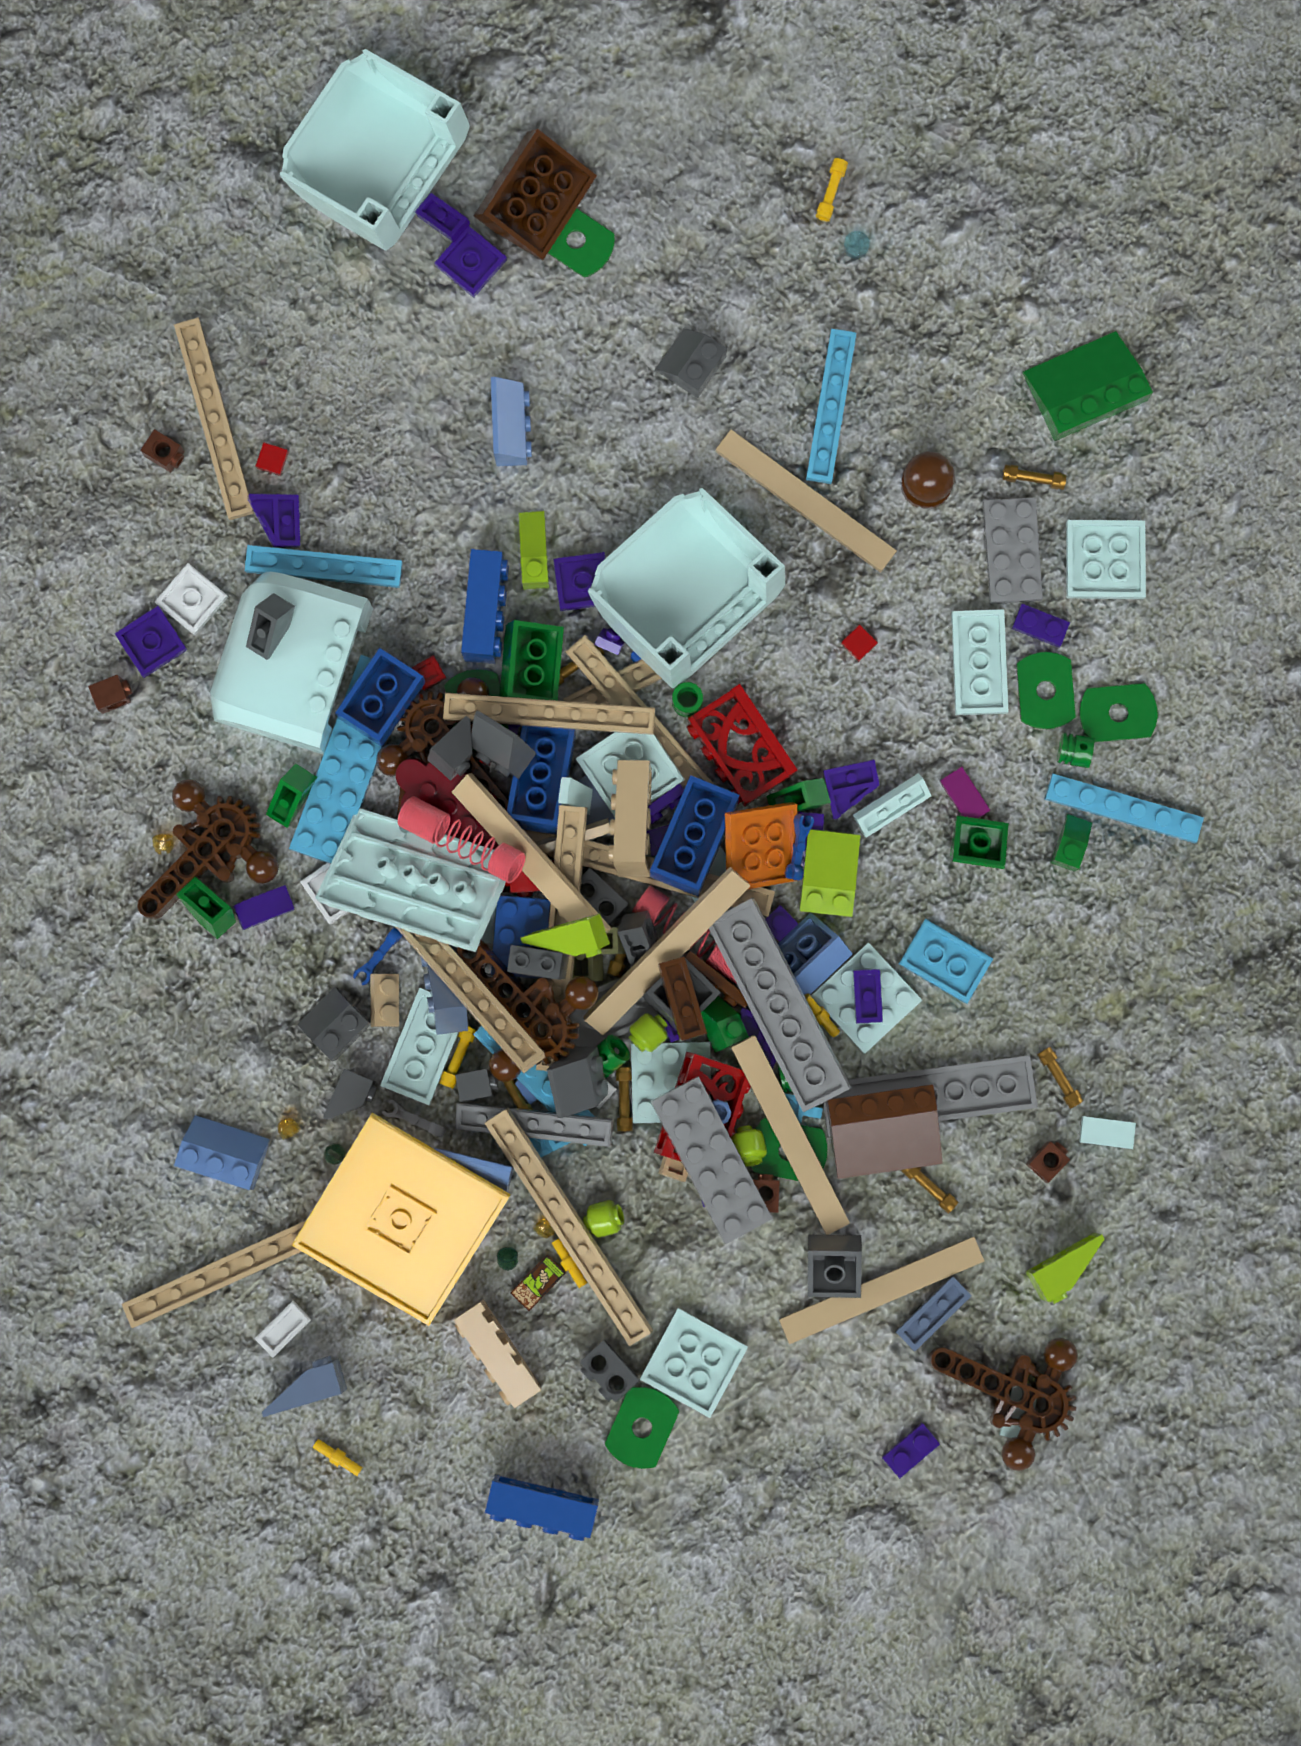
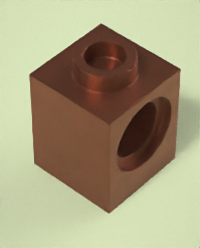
(157, 442)
(110, 693)
(1038, 1167)
(768, 1180)

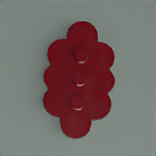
(435, 788)

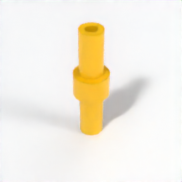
(822, 1016)
(569, 1264)
(337, 1457)

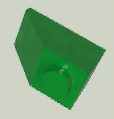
(806, 794)
(290, 795)
(1072, 843)
(207, 907)
(723, 1025)

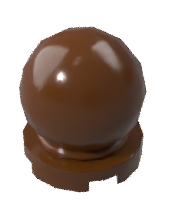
(928, 480)

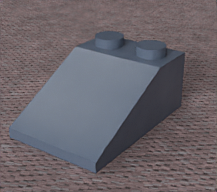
(315, 1384)

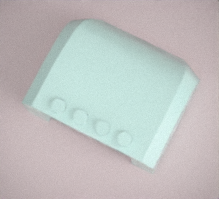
(373, 147)
(685, 585)
(297, 686)

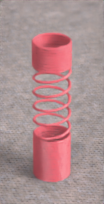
(432, 824)
(654, 902)

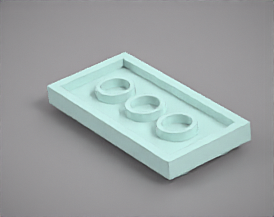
(979, 662)
(419, 1054)

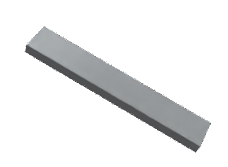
(539, 1124)

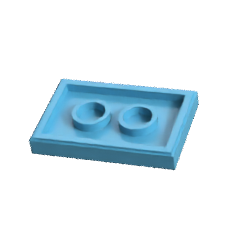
(945, 961)

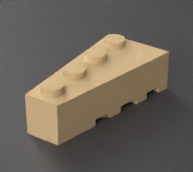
(632, 818)
(497, 1353)

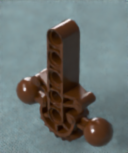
(418, 738)
(260, 865)
(579, 994)
(1060, 1357)

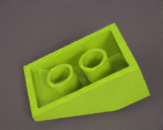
(830, 873)
(1061, 1271)

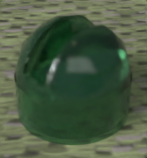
(338, 1149)
(507, 1258)

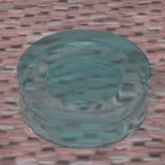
(856, 244)

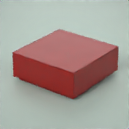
(272, 459)
(859, 643)
(431, 671)

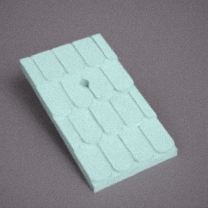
(411, 882)

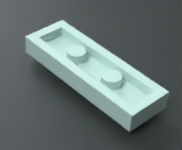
(892, 805)

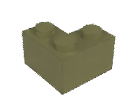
(593, 966)

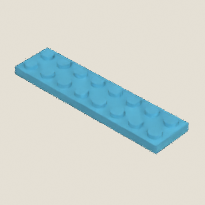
(339, 787)

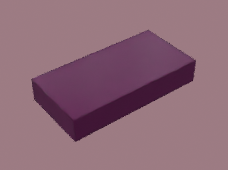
(964, 794)

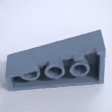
(448, 1010)

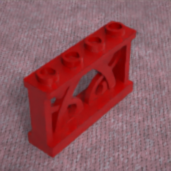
(741, 710)
(690, 1070)

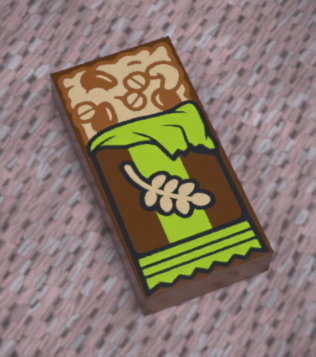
(538, 1282)

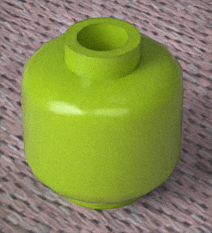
(648, 1032)
(750, 1145)
(604, 1218)

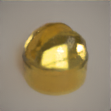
(163, 842)
(287, 1128)
(544, 1228)

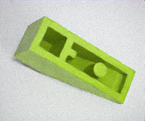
(533, 550)
(572, 938)

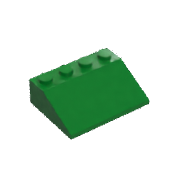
(1087, 385)

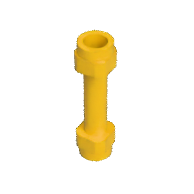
(837, 171)
(448, 1077)

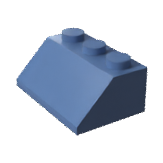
(510, 422)
(813, 952)
(222, 1152)
(491, 1171)

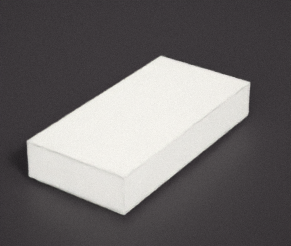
(283, 1329)

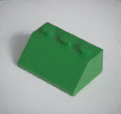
(531, 660)

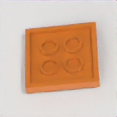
(761, 843)

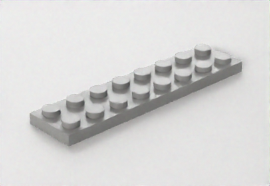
(779, 1005)
(961, 1089)

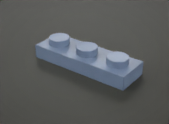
(933, 1313)

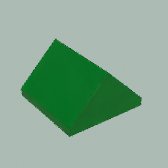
(979, 842)

